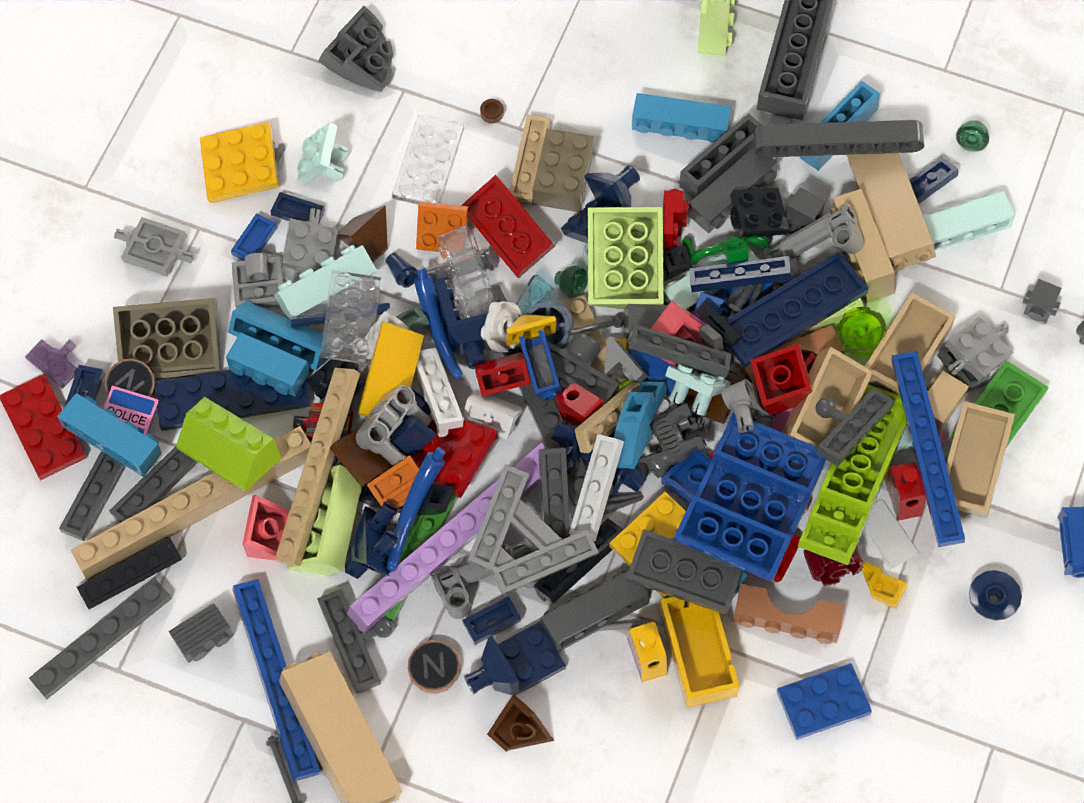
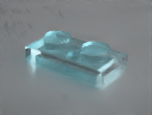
(534, 292)

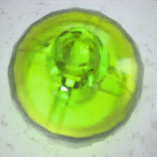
(861, 331)

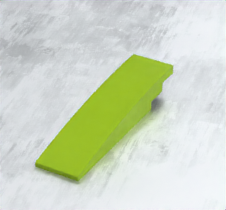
(853, 488)

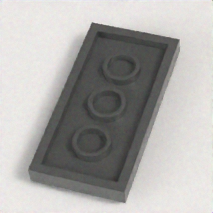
(683, 572)

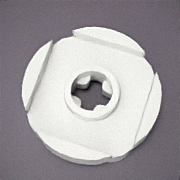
(500, 315)

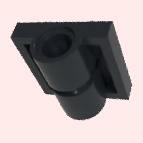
(758, 212)

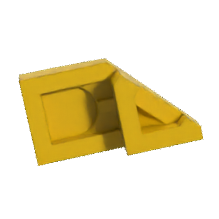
(882, 586)

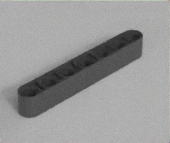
(839, 138)

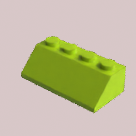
(227, 444)

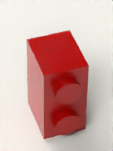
(502, 374)

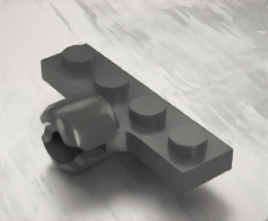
(575, 366)

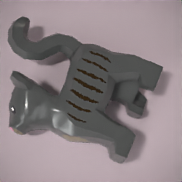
(673, 444)

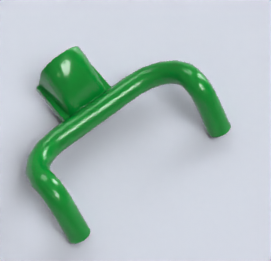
(733, 248)

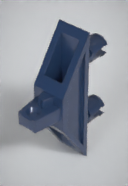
(566, 436)
(372, 542)

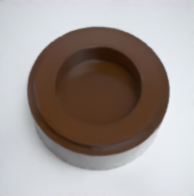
(492, 111)

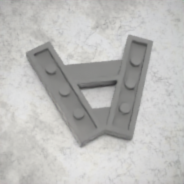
(552, 552)

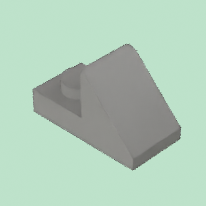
(617, 357)

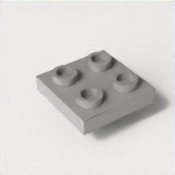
(257, 280)

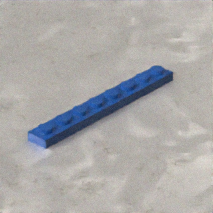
(928, 449)
(270, 664)

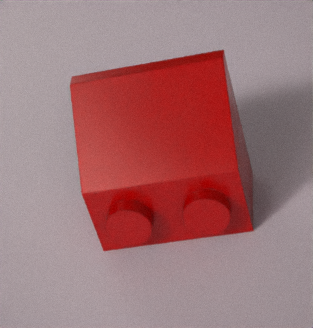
(781, 379)

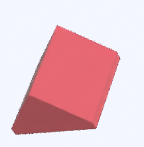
(264, 528)

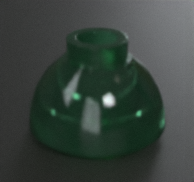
(973, 136)
(572, 281)

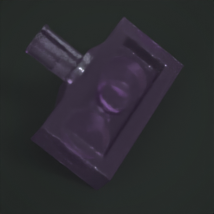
(53, 361)

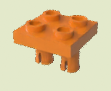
(436, 220)

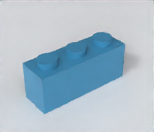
(267, 365)

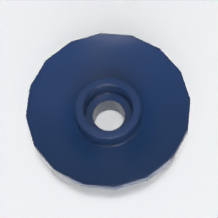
(999, 585)

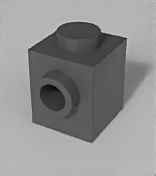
(1042, 301)

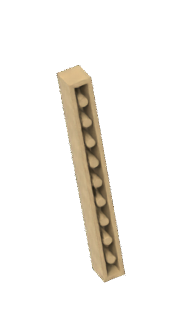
(180, 511)

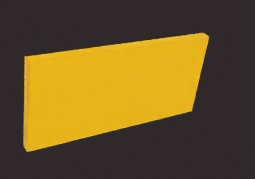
(391, 364)

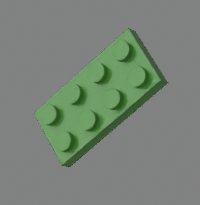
(1014, 393)

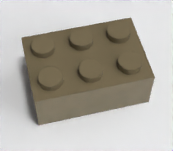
(562, 170)

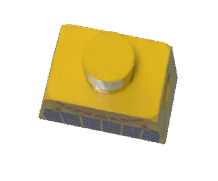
(645, 649)

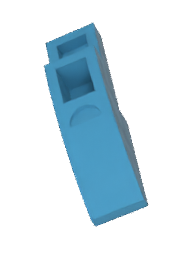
(635, 421)

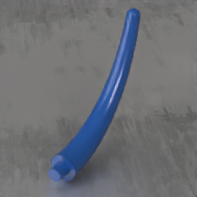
(428, 301)
(423, 480)

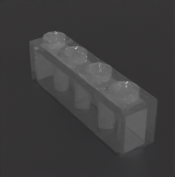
(466, 272)

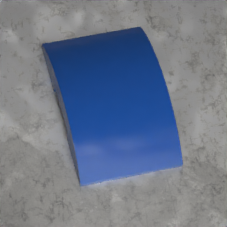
(751, 498)

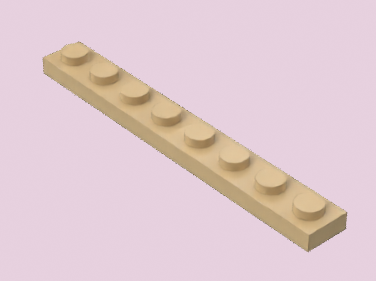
(317, 467)

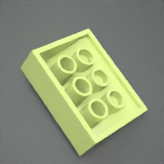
(714, 27)
(625, 256)

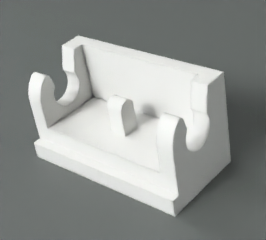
(492, 413)

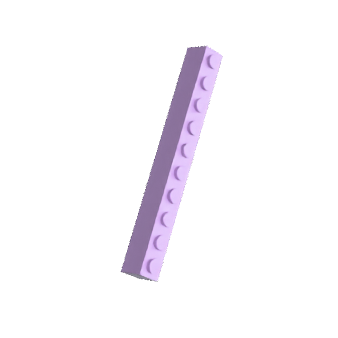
(433, 553)

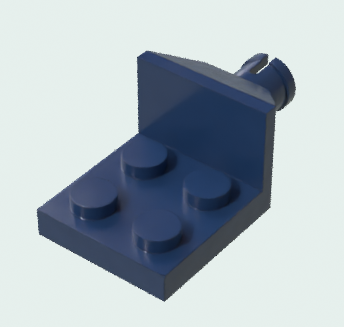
(608, 192)
(462, 334)
(516, 662)

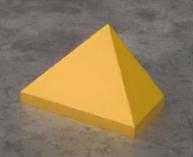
(529, 326)

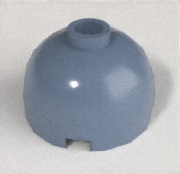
(563, 320)

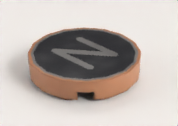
(131, 376)
(434, 666)

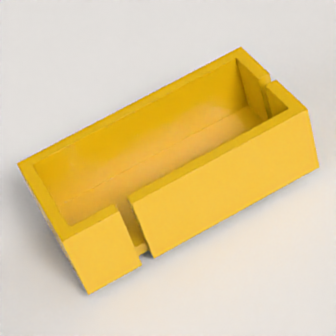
(699, 652)

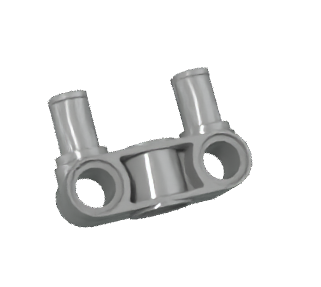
(746, 403)
(385, 419)

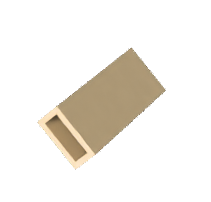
(893, 208)
(338, 731)

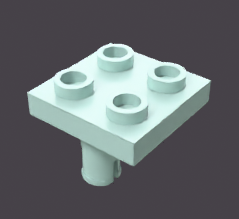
(317, 155)
(703, 382)

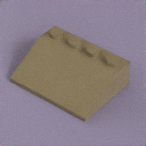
(170, 336)

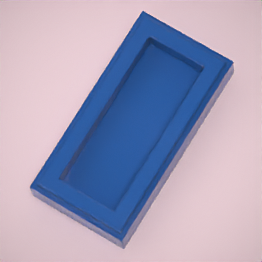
(254, 237)

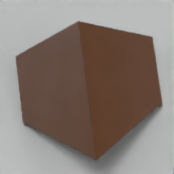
(367, 230)
(518, 727)

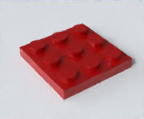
(463, 455)

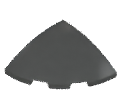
(360, 52)

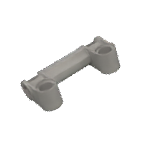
(838, 226)
(452, 583)

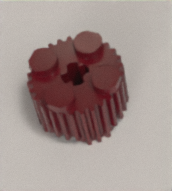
(829, 570)

